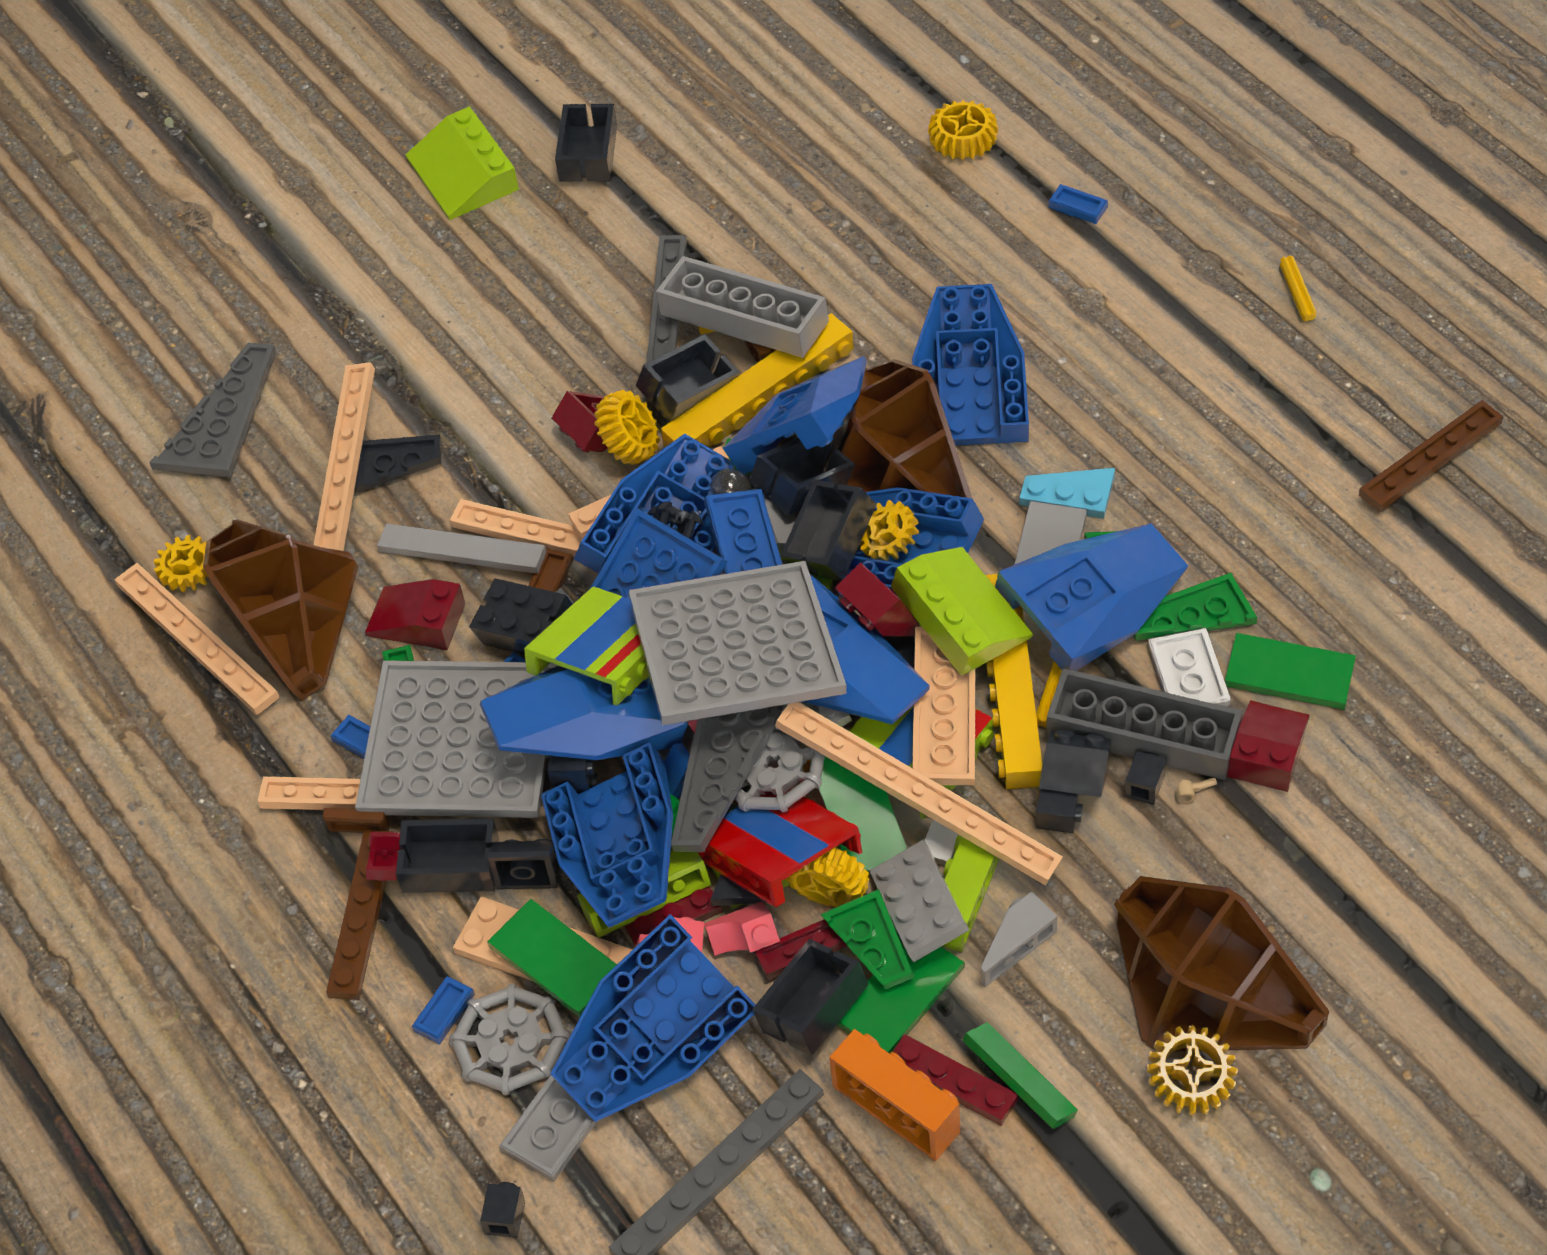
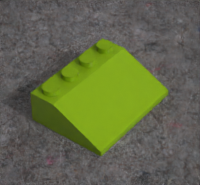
(462, 164)
(959, 608)

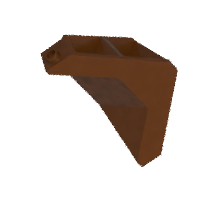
(902, 434)
(285, 597)
(1213, 964)

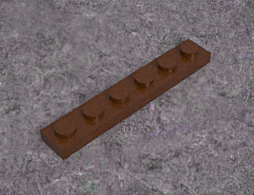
(1430, 456)
(356, 930)

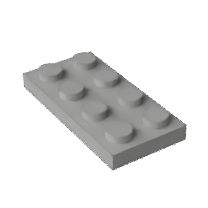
(919, 900)

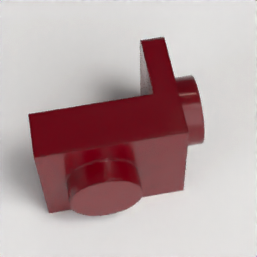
(383, 856)

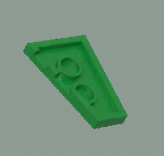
(872, 937)

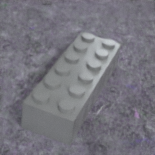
(743, 306)

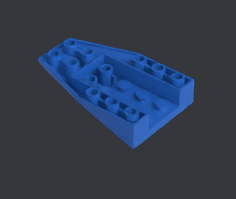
(975, 365)
(808, 409)
(674, 475)
(943, 525)
(1093, 590)
(875, 674)
(576, 717)
(616, 836)
(649, 1023)

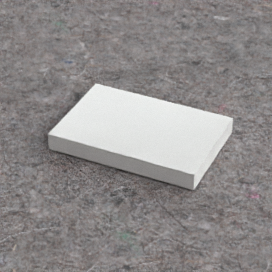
(1189, 667)

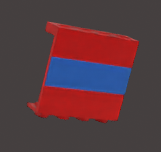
(768, 845)

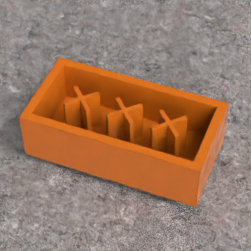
(895, 1094)

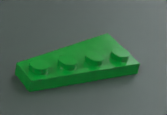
(1207, 605)

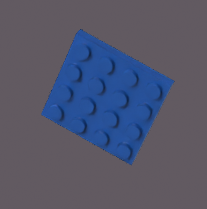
(654, 556)

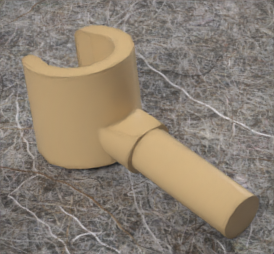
(1186, 789)

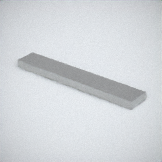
(462, 548)

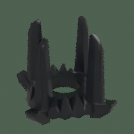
(669, 514)

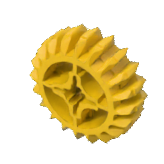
(963, 129)
(627, 427)
(831, 879)
(1177, 1070)

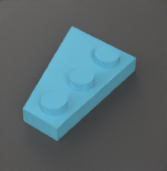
(1072, 489)

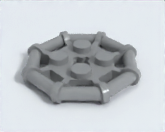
(782, 778)
(504, 1022)

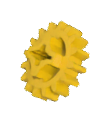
(889, 531)
(181, 564)

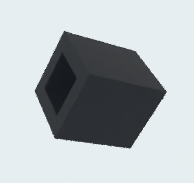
(1145, 777)
(1058, 811)
(502, 1210)

